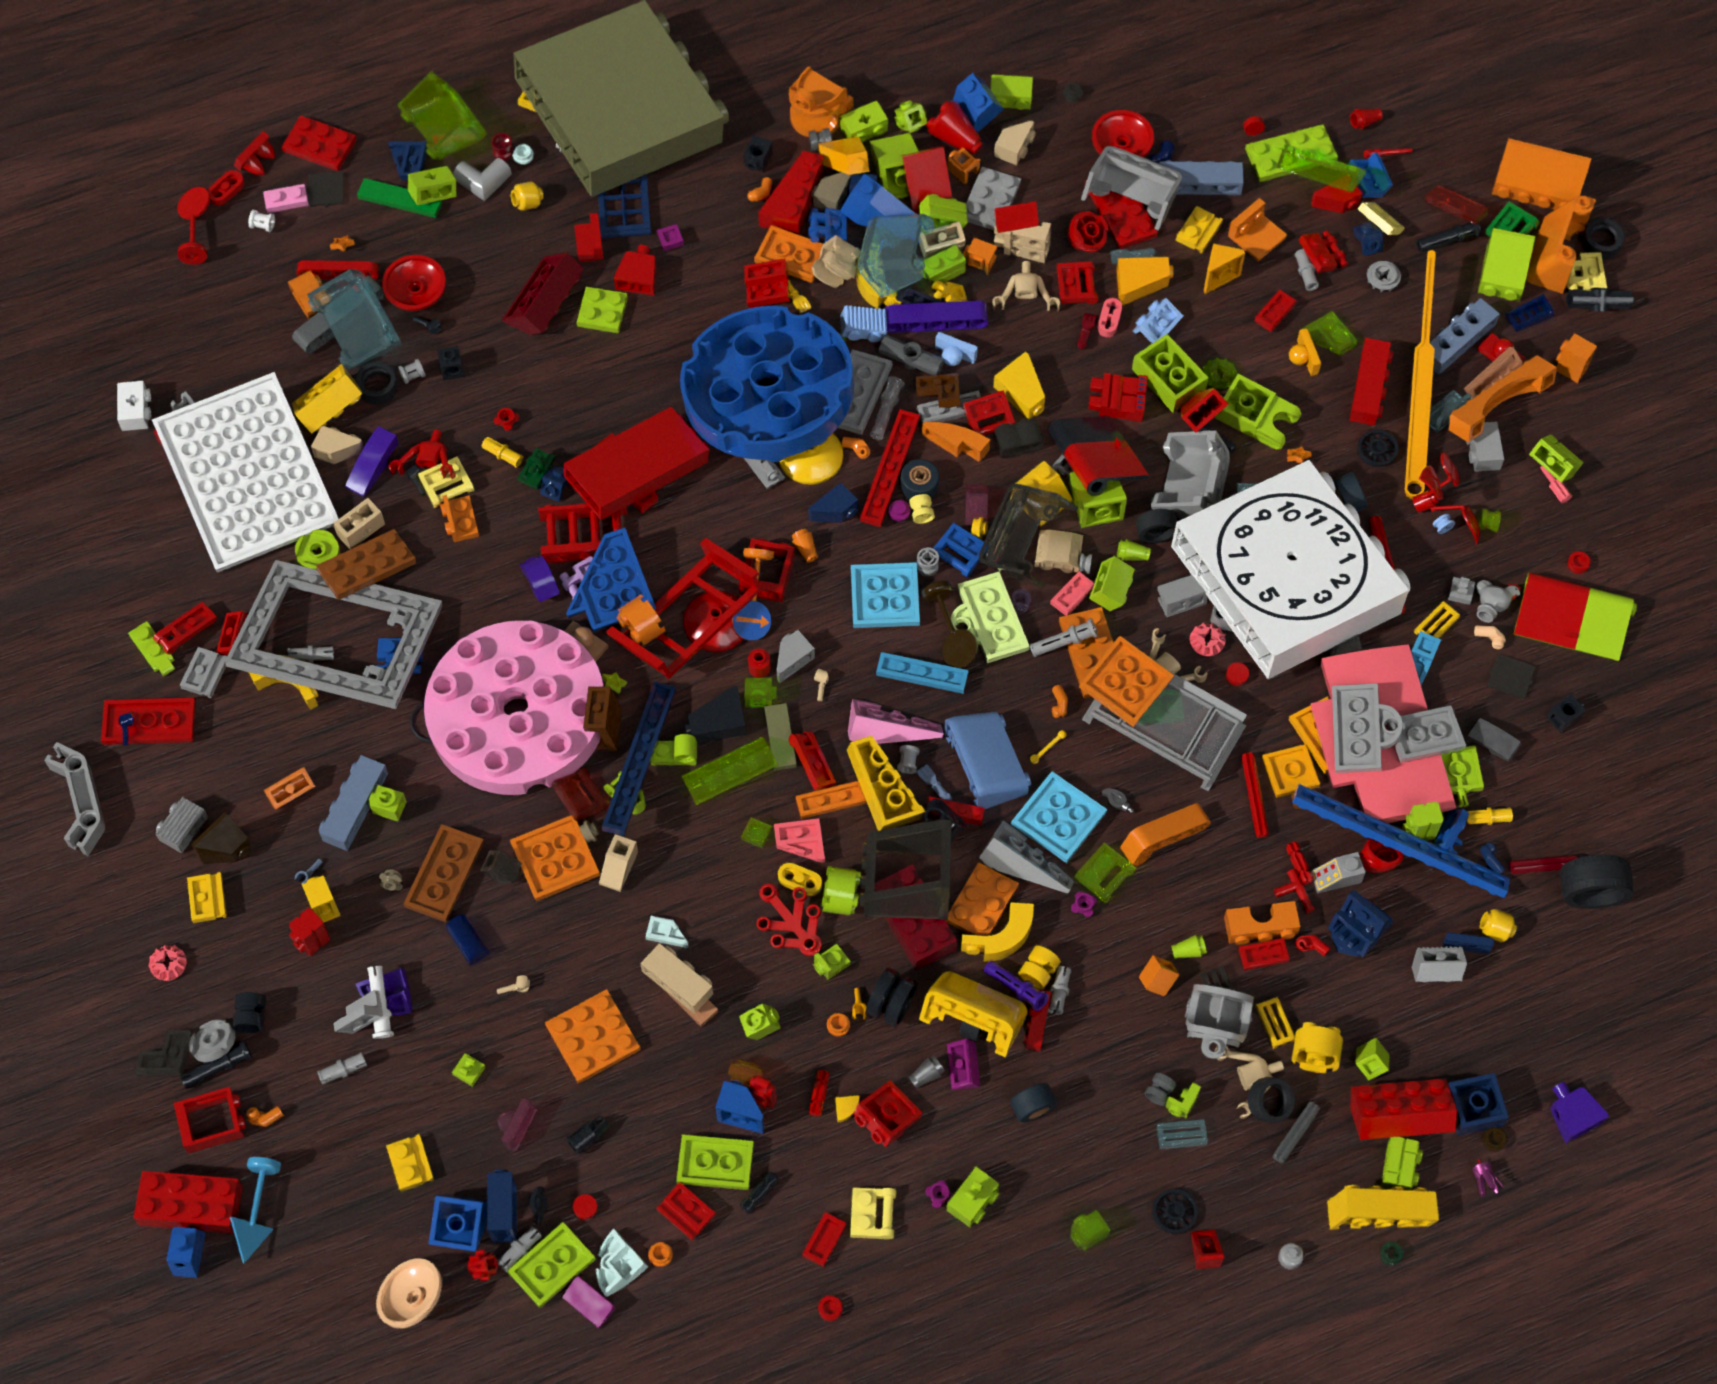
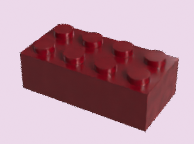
(920, 938)

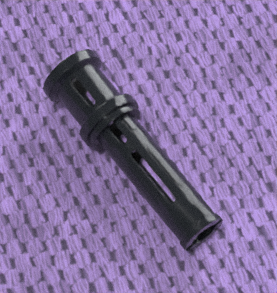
(1457, 233)
(228, 1061)

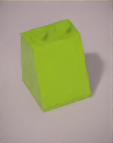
(889, 163)
(1506, 264)
(1101, 508)

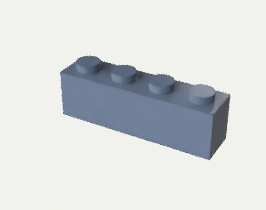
(1208, 177)
(352, 804)

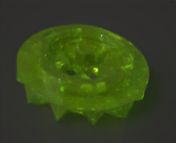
(1214, 379)

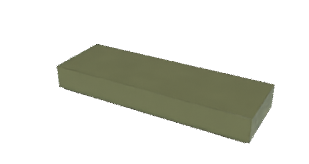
(779, 732)

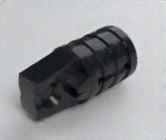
(587, 1134)

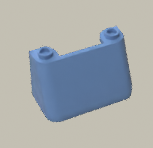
(987, 758)

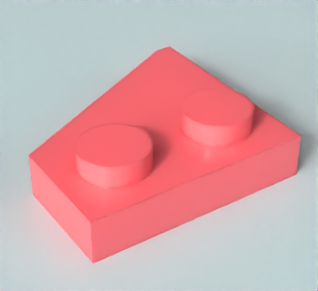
(801, 839)

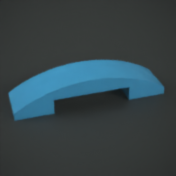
(1423, 653)

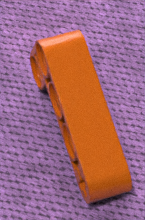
(1163, 832)

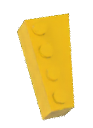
(882, 786)
(1382, 1207)

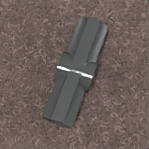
(900, 351)

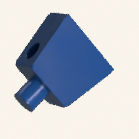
(185, 1249)

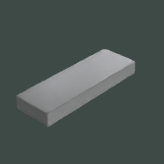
(932, 413)

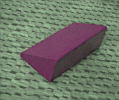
(963, 1064)
(588, 1302)

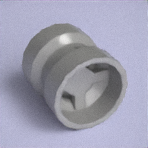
(924, 565)

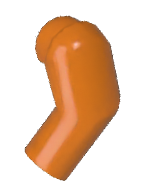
(858, 445)
(1062, 701)
(263, 1119)

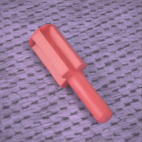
(1557, 487)

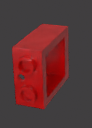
(769, 590)
(203, 1101)

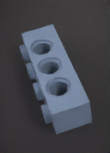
(1484, 318)

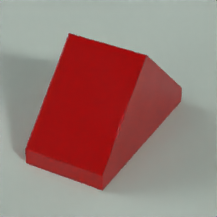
(1207, 1249)

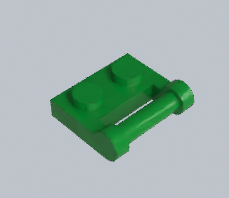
(1510, 218)

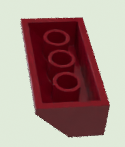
(544, 293)

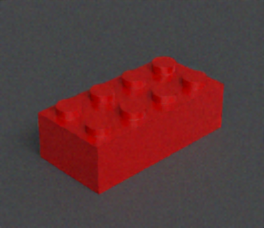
(1403, 1109)
(187, 1201)

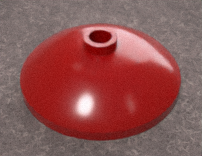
(1123, 128)
(411, 274)
(699, 618)

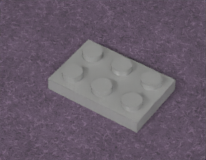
(990, 192)
(1428, 734)

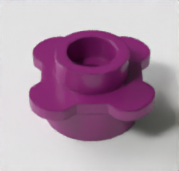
(1080, 898)
(940, 1187)

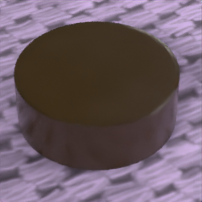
(1494, 1139)

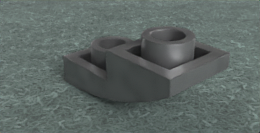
(1495, 739)

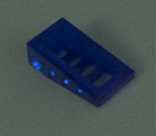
(1547, 313)

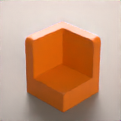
(1158, 975)

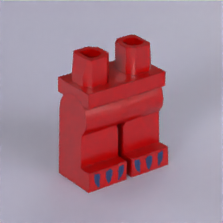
(1119, 397)

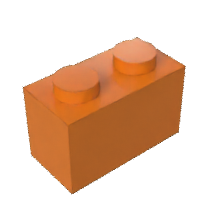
(1575, 357)

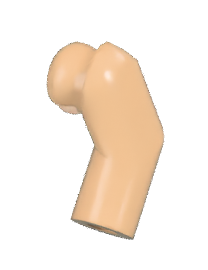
(1492, 633)

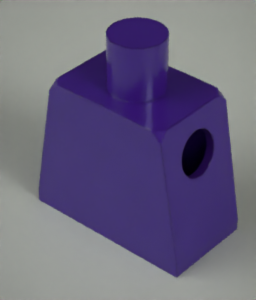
(1576, 1112)

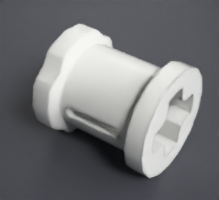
(267, 221)

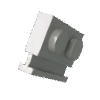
(204, 672)

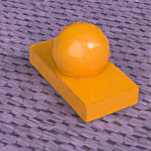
(1305, 352)

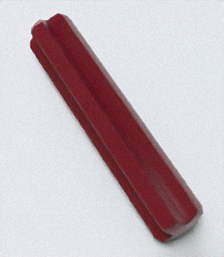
(1540, 864)

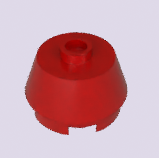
(1087, 232)

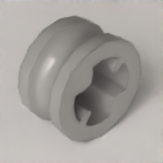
(1085, 563)

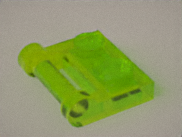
(1099, 867)

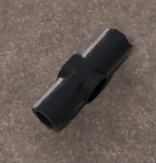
(1599, 299)

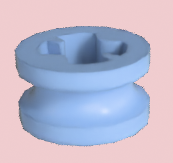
(1443, 523)

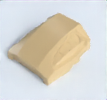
(1059, 550)

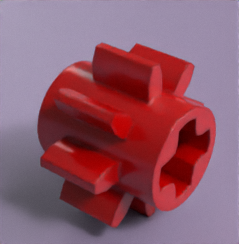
(482, 1265)

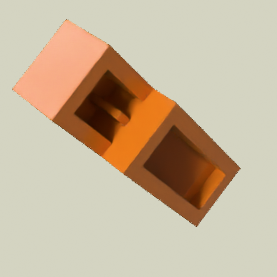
(957, 439)

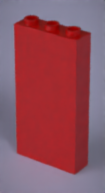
(636, 462)

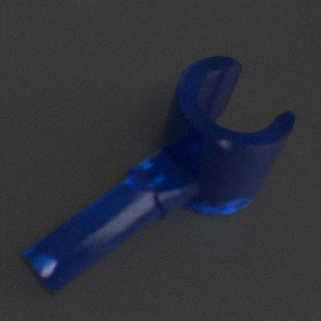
(125, 721)

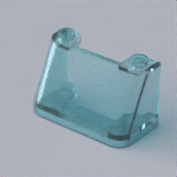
(889, 251)
(355, 318)

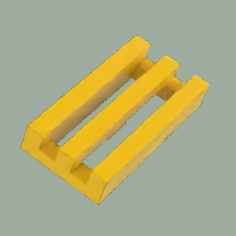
(1445, 627)
(1282, 1040)

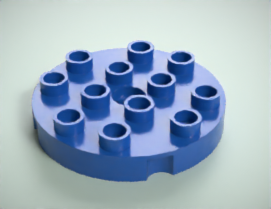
(777, 420)

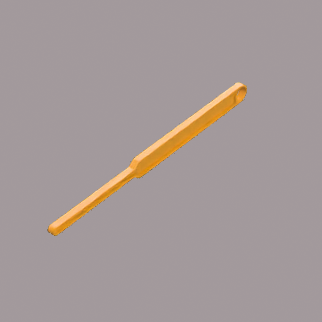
(1421, 390)

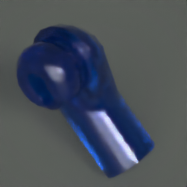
(1165, 153)

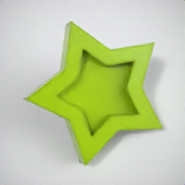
(614, 681)

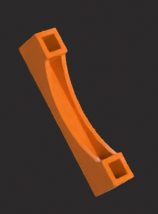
(1530, 377)

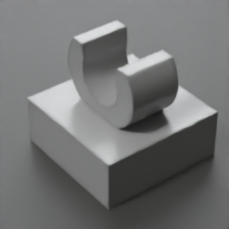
(1461, 590)

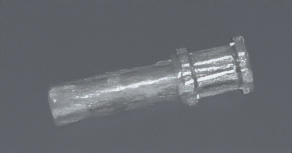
(889, 400)

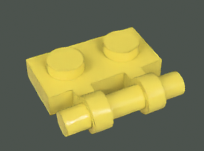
(1591, 272)

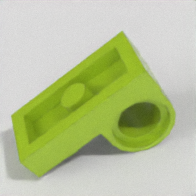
(677, 752)

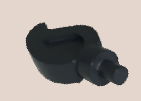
(538, 1204)

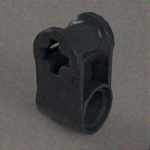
(947, 813)

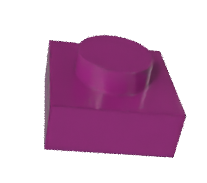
(670, 237)

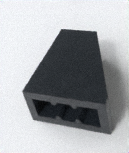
(718, 718)

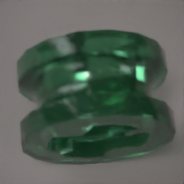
(1397, 1250)

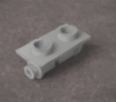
(765, 471)

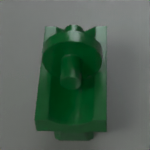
(536, 468)

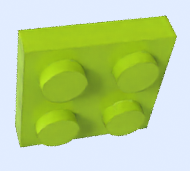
(602, 310)

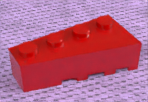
(793, 196)

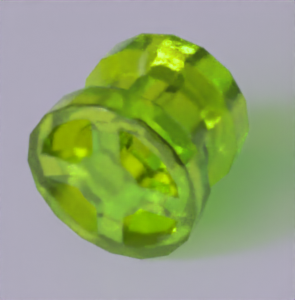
(1490, 520)

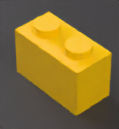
(321, 898)

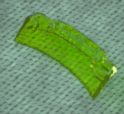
(1320, 168)

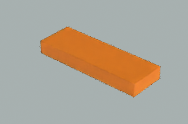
(830, 799)

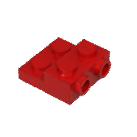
(886, 1113)

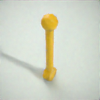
(1034, 759)

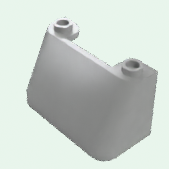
(1194, 473)

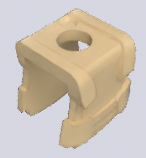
(836, 262)

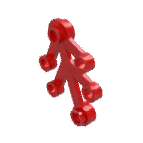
(793, 922)

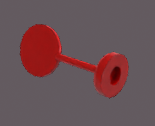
(191, 206)

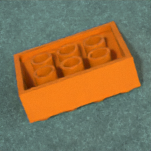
(1540, 175)

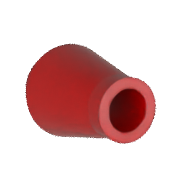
(1363, 117)

